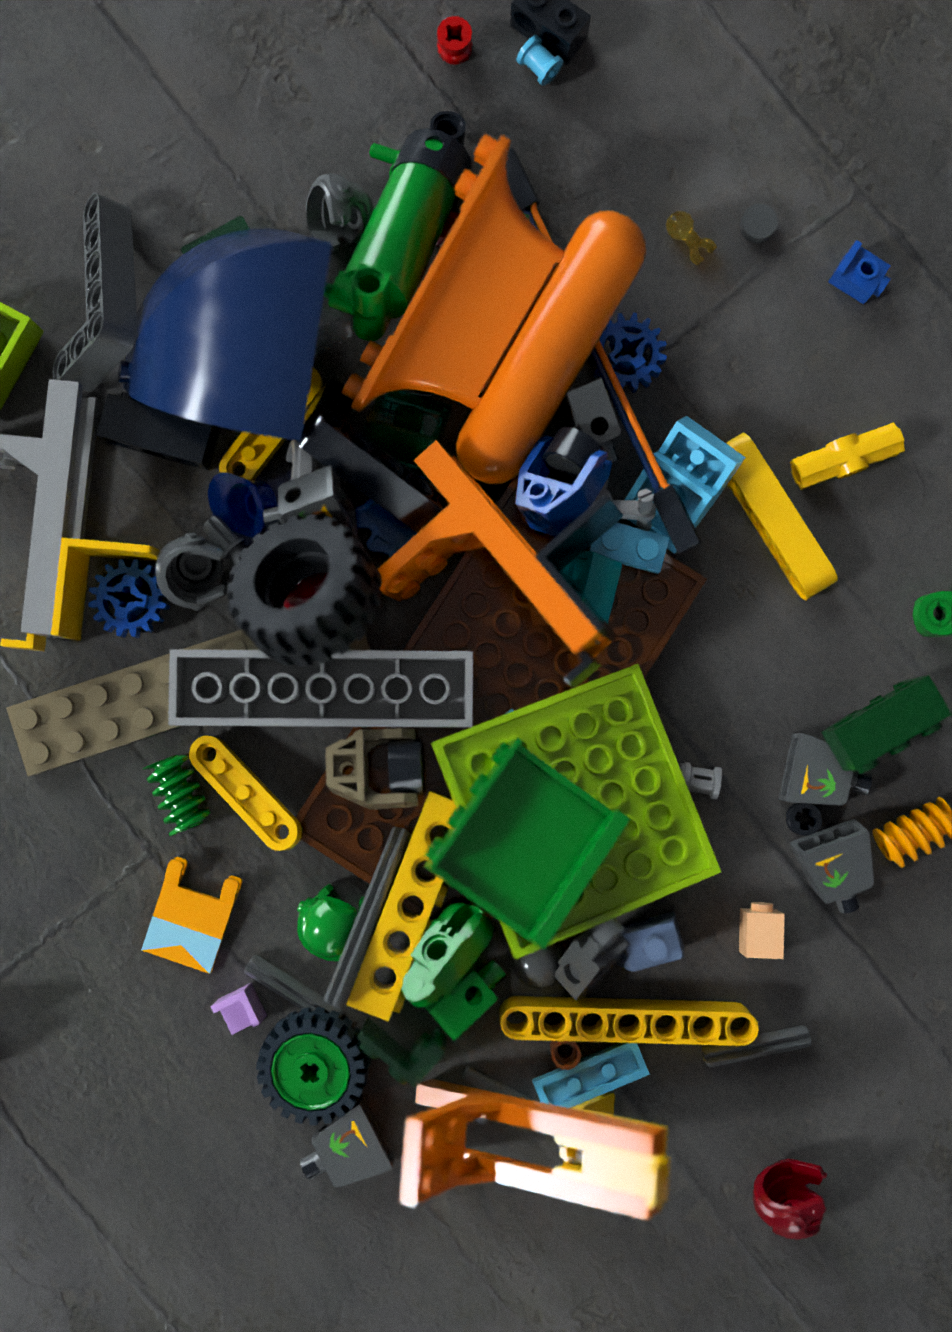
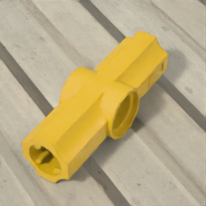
(847, 456)

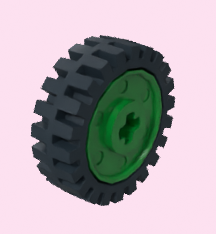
(306, 1090)

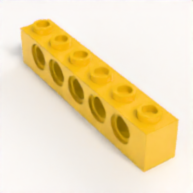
(368, 992)

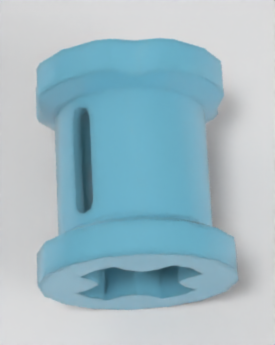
(539, 60)

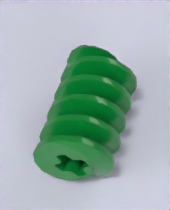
(177, 793)

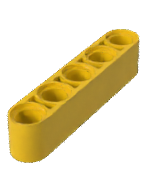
(779, 522)

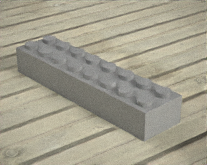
(342, 692)

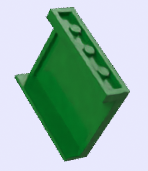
(525, 843)

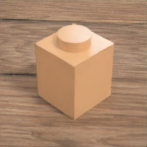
(761, 931)

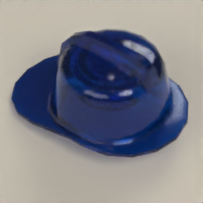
(240, 502)

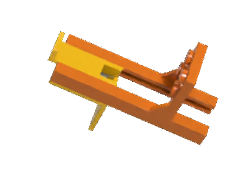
(606, 1156)

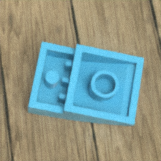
(696, 465)

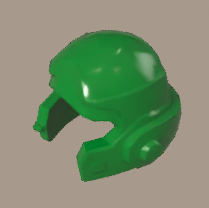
(325, 924)

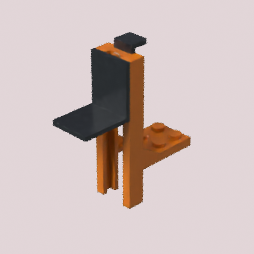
(476, 523)

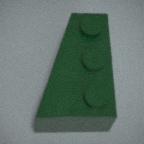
(887, 724)

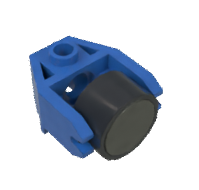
(575, 458)

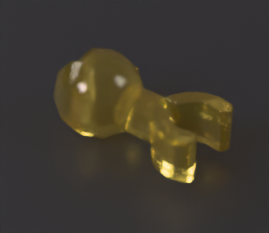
(684, 231)

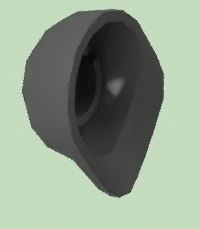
(536, 973)

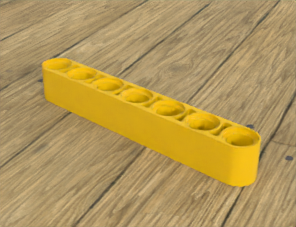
(642, 1031)

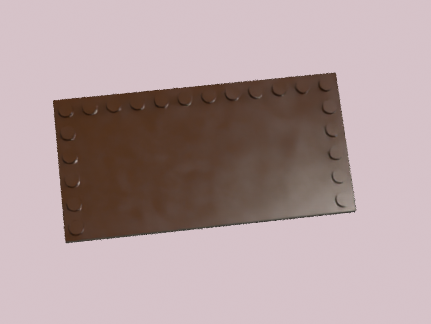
(514, 665)

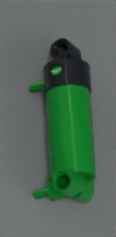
(402, 226)

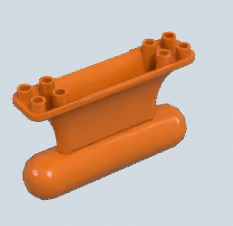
(504, 318)

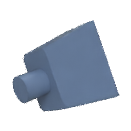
(652, 942)

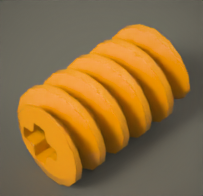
(915, 832)

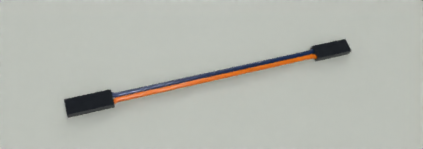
(668, 499)

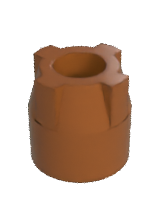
(568, 1061)

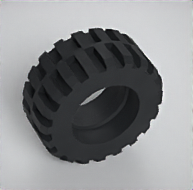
(278, 564)

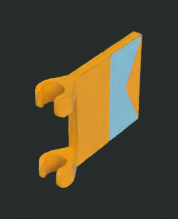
(188, 923)

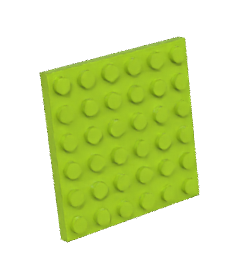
(618, 752)

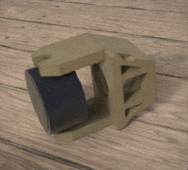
(404, 768)

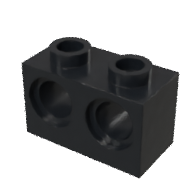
(556, 22)

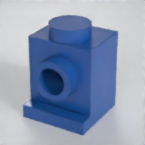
(851, 279)

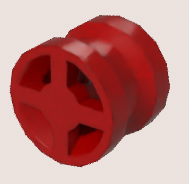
(454, 50)

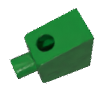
(457, 1014)

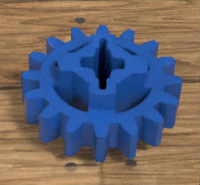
(634, 365)
(127, 612)

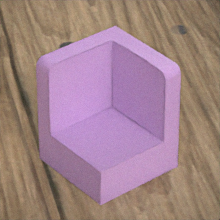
(240, 1008)

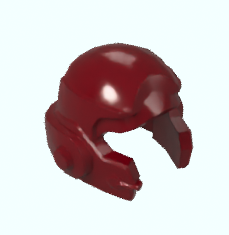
(786, 1201)

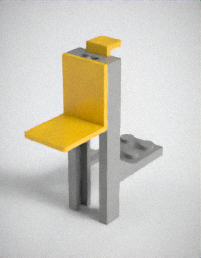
(58, 543)

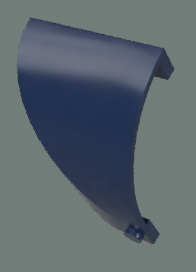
(233, 332)

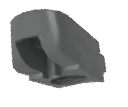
(591, 958)

